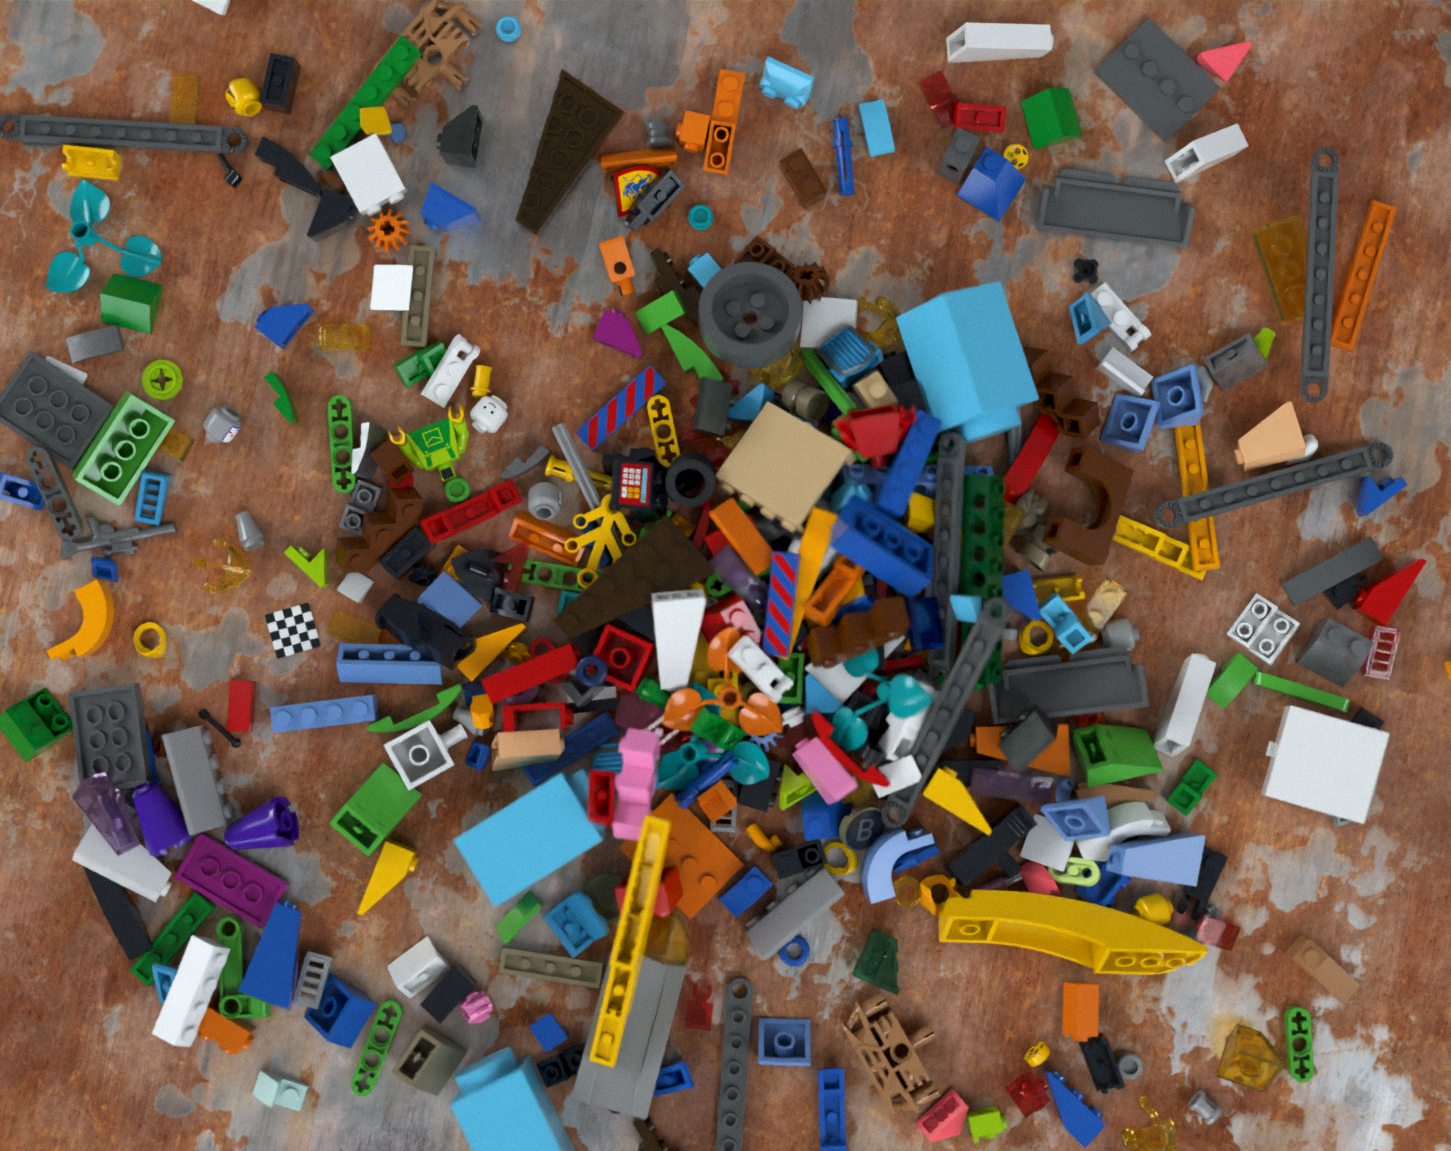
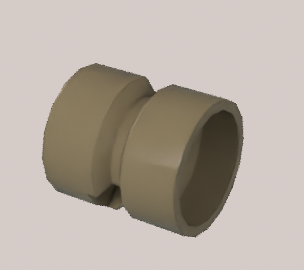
(805, 400)
(1035, 551)

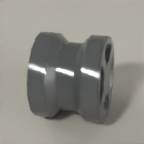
(658, 134)

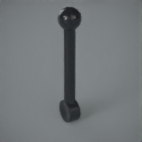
(204, 714)

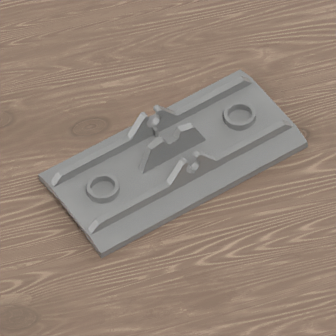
(632, 1081)

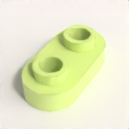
(1075, 872)

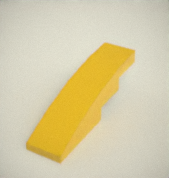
(1155, 546)

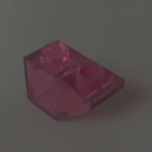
(636, 712)

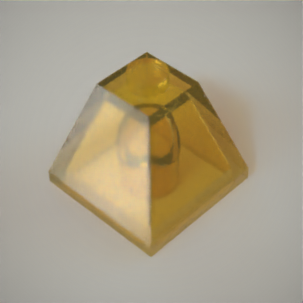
(668, 940)
(1249, 1059)

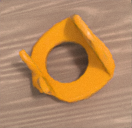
(926, 886)

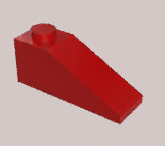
(1383, 597)

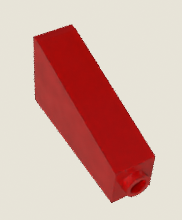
(532, 672)

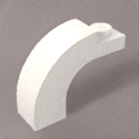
(1125, 821)

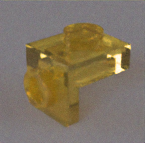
(861, 794)

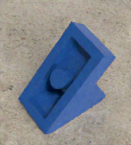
(1372, 497)
(673, 1078)

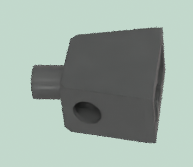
(958, 155)

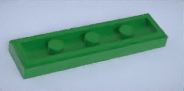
(174, 936)

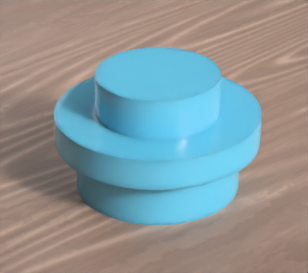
(508, 29)

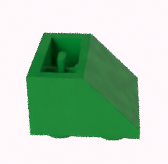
(35, 724)

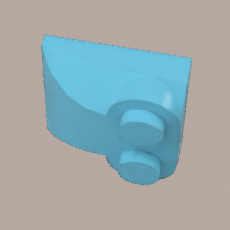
(786, 83)

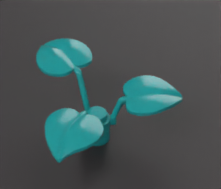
(89, 206)
(903, 693)
(680, 768)

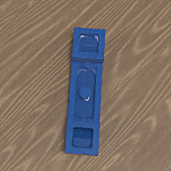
(831, 1109)

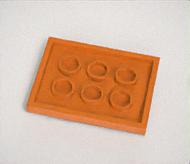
(701, 856)

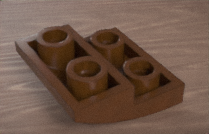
(762, 252)

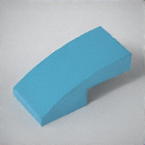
(876, 128)

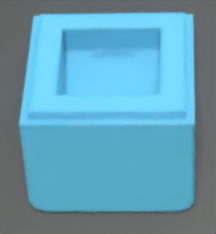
(966, 607)

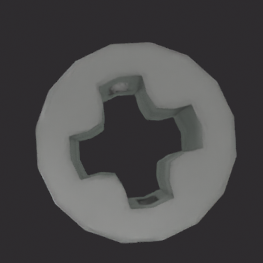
(1205, 1107)

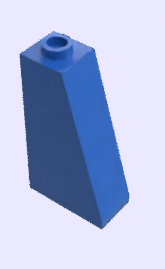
(275, 959)

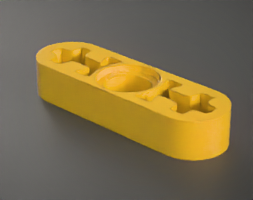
(654, 415)

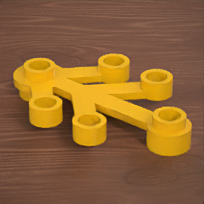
(602, 536)

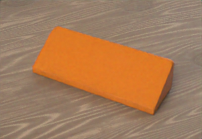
(650, 157)
(743, 536)
(546, 538)

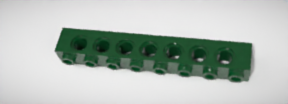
(976, 564)

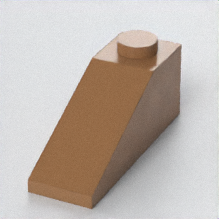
(1114, 793)
(1322, 968)

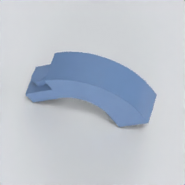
(882, 857)

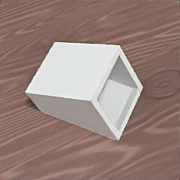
(369, 175)

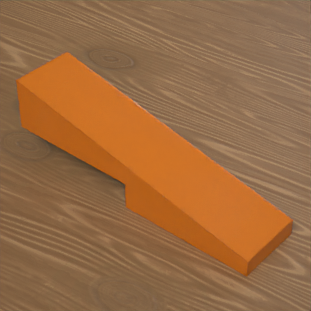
(833, 591)

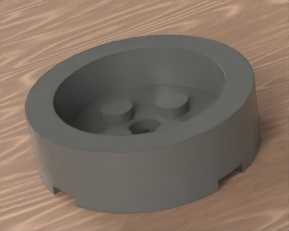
(754, 291)

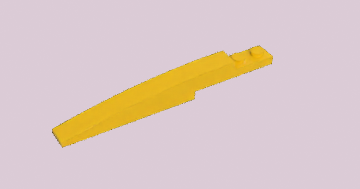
(630, 940)

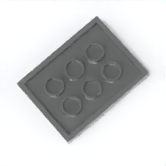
(1157, 80)
(53, 410)
(111, 734)

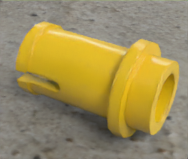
(481, 381)

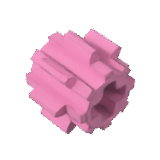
(476, 1007)

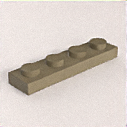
(417, 319)
(551, 967)

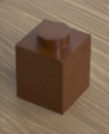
(392, 462)

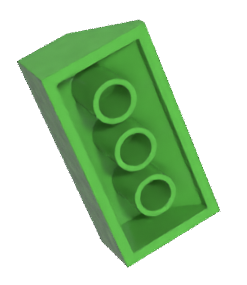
(122, 448)

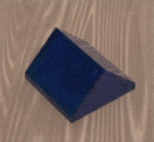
(925, 624)

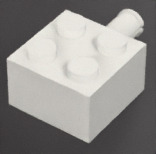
(423, 752)

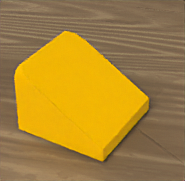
(374, 121)

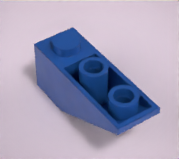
(1077, 1118)

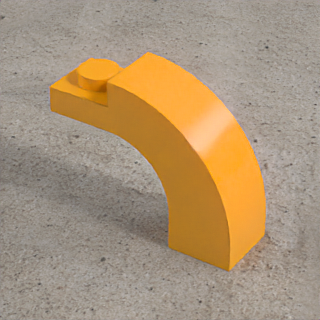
(96, 624)

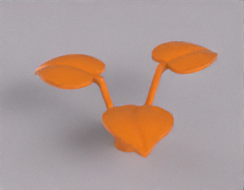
(757, 717)

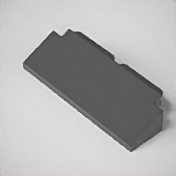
(1128, 211)
(1087, 684)

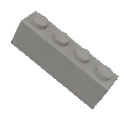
(197, 779)
(793, 912)

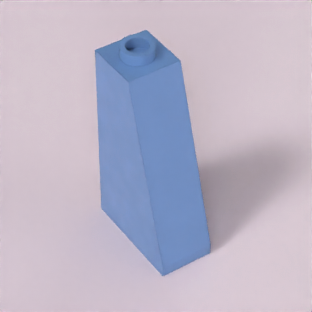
(1159, 858)

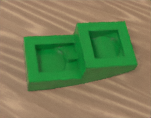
(419, 364)
(284, 402)
(717, 730)
(1191, 786)

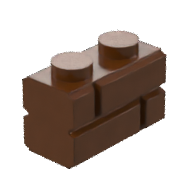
(802, 178)

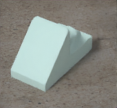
(280, 1090)

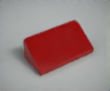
(241, 705)
(601, 797)

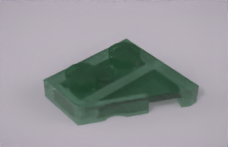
(879, 961)

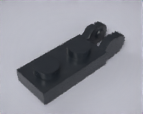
(1209, 873)

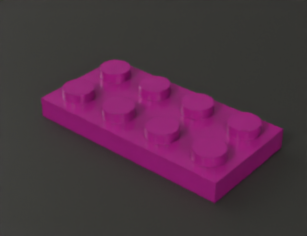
(231, 880)

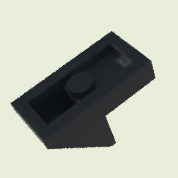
(512, 604)

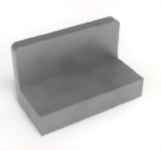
(1236, 362)

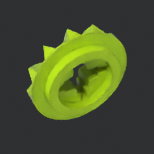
(154, 371)

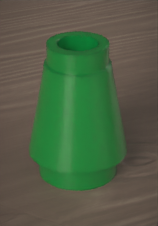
(651, 692)

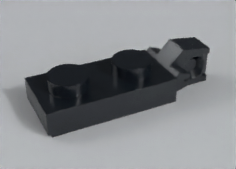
(654, 199)

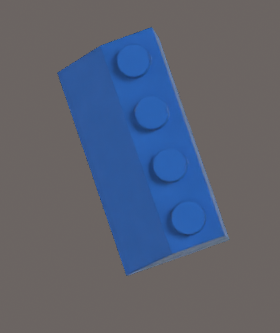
(882, 546)

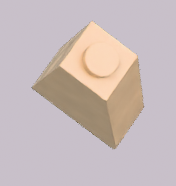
(1272, 440)
(525, 748)

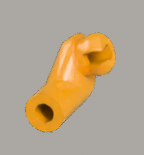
(770, 845)

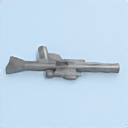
(120, 540)

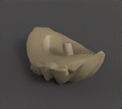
(1036, 512)

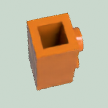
(1080, 1010)
(231, 1034)

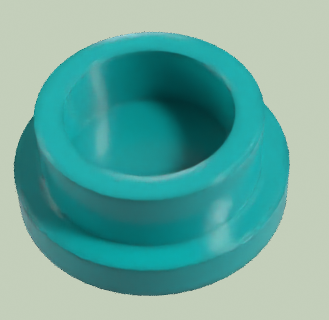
(700, 217)

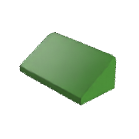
(793, 670)
(518, 917)

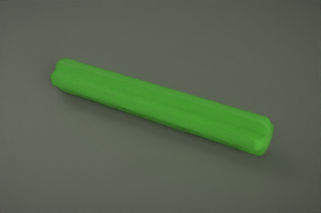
(827, 382)

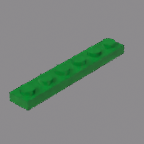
(371, 94)

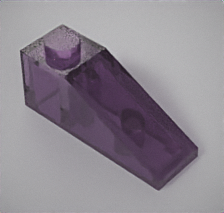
(741, 579)
(1011, 785)
(107, 812)

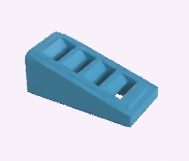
(143, 494)

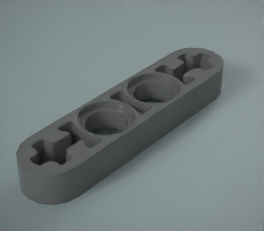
(50, 494)

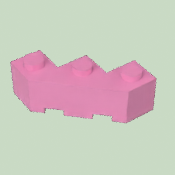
(635, 782)

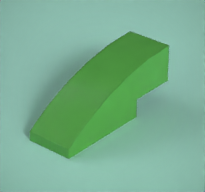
(690, 355)

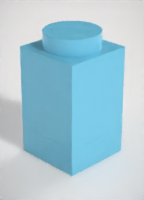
(969, 361)
(531, 836)
(507, 1106)

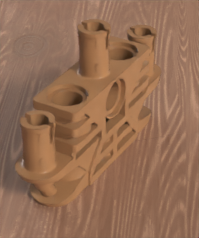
(435, 36)
(876, 1062)

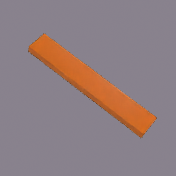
(1361, 275)

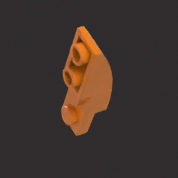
(724, 122)

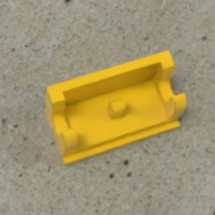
(92, 163)
(1066, 586)

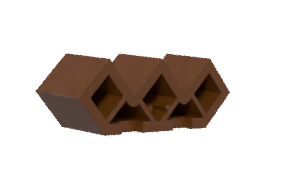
(1057, 397)
(380, 531)
(858, 633)

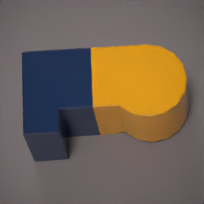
(479, 703)

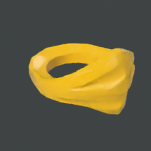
(1024, 639)
(160, 650)
(851, 865)

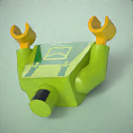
(436, 444)

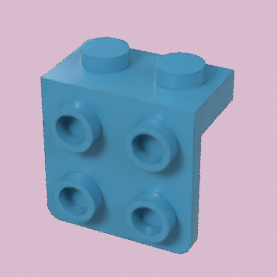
(576, 923)

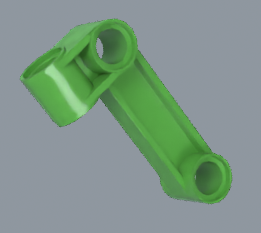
(234, 973)

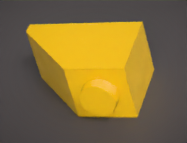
(920, 514)

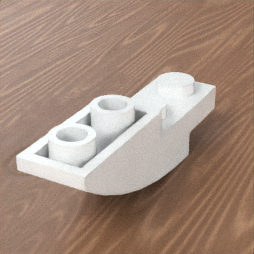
(902, 733)

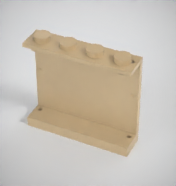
(782, 466)

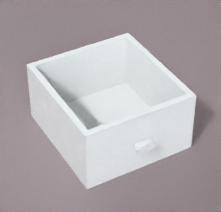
(1324, 764)

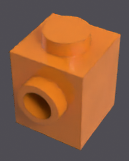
(693, 131)

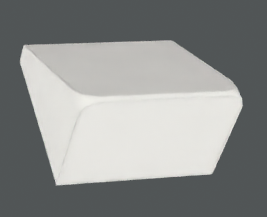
(355, 586)

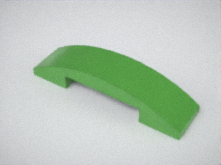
(445, 698)

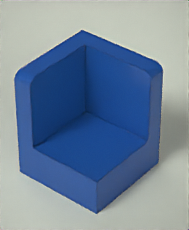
(549, 1032)

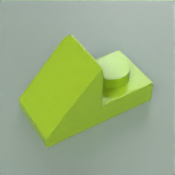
(316, 569)
(794, 787)

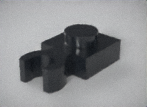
(1344, 591)
(588, 640)

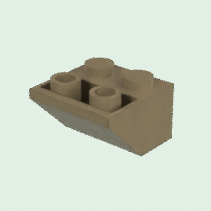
(429, 1061)

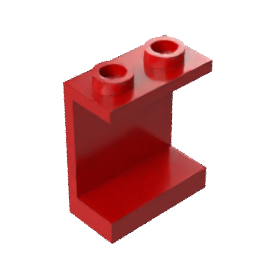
(511, 714)

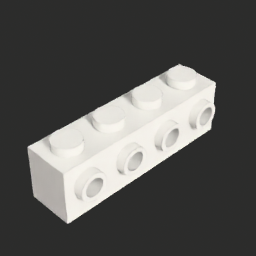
(191, 991)

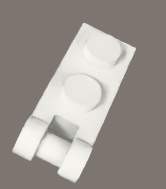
(1120, 317)
(450, 371)
(759, 668)

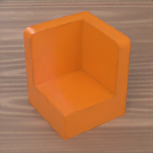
(717, 801)

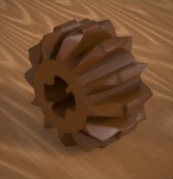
(810, 281)

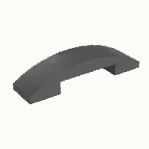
(1332, 571)

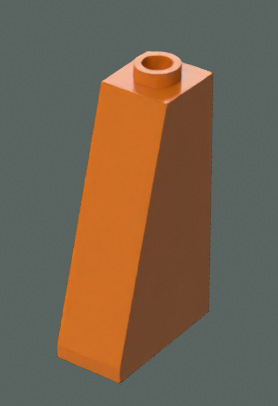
(1052, 759)

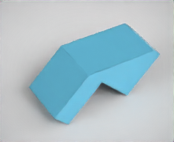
(1064, 623)

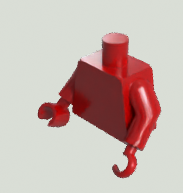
(875, 431)

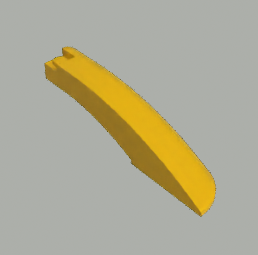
(1068, 929)

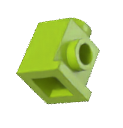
(986, 1123)

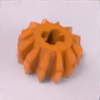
(382, 223)

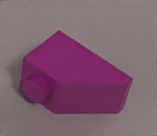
(617, 333)

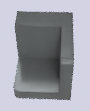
(580, 693)

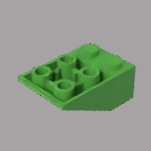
(1114, 753)
(375, 809)

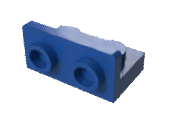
(1104, 890)

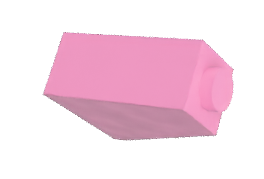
(823, 770)

